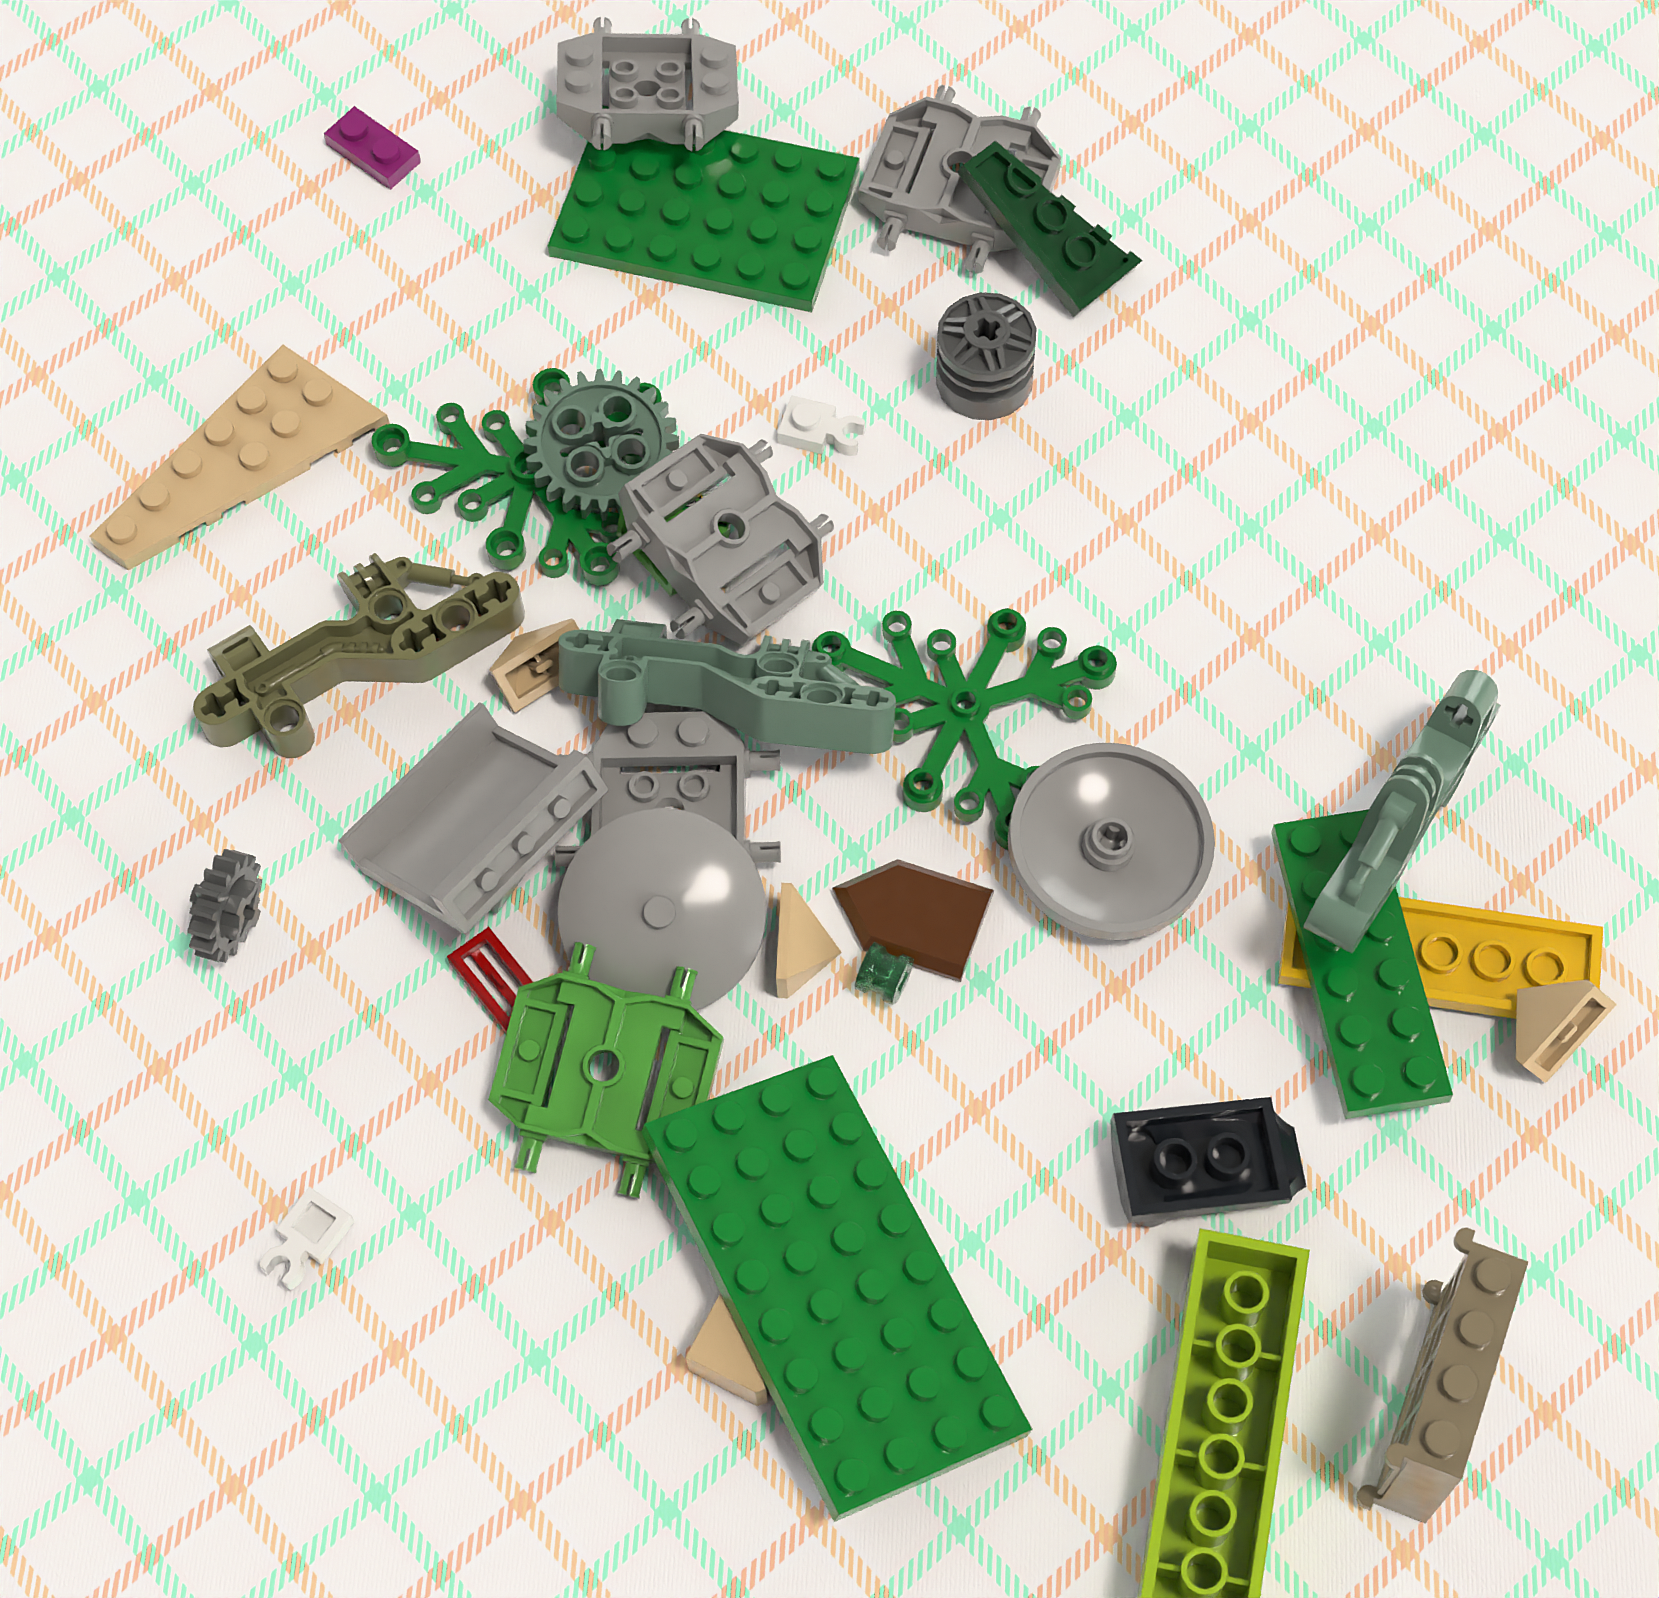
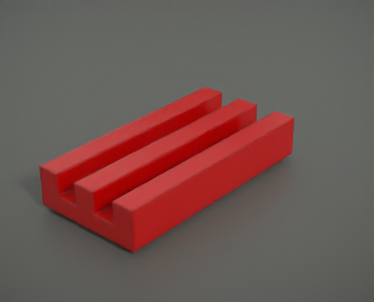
(471, 949)

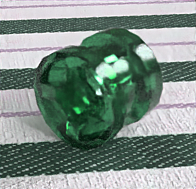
(884, 973)

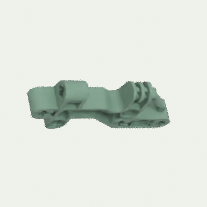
(771, 695)
(1405, 810)

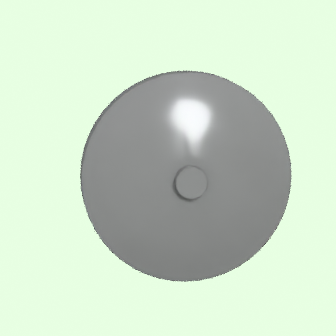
(1111, 841)
(661, 896)

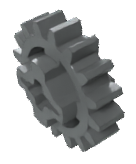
(224, 905)

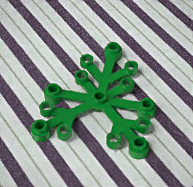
(475, 461)
(912, 683)

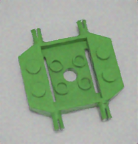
(603, 1021)

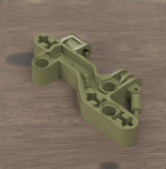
(354, 650)

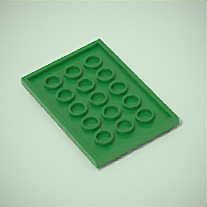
(722, 219)

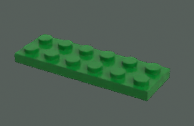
(1367, 1000)

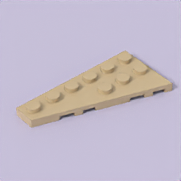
(244, 450)

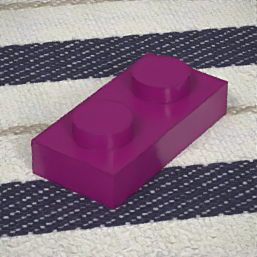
(372, 147)

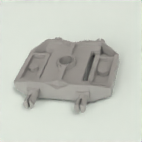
(647, 67)
(939, 198)
(702, 560)
(678, 741)

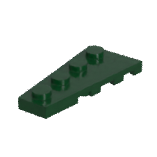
(1058, 243)

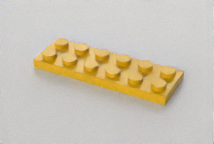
(1478, 955)

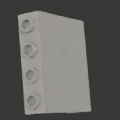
(472, 819)

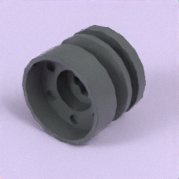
(985, 356)

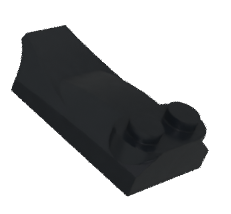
(1204, 1159)

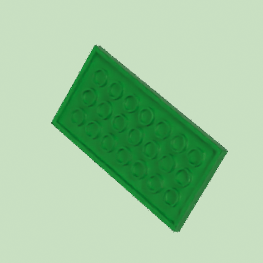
(835, 1286)

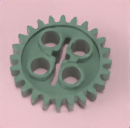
(588, 407)

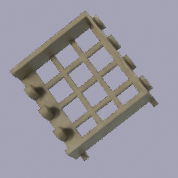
(1449, 1381)

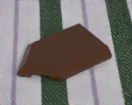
(917, 915)

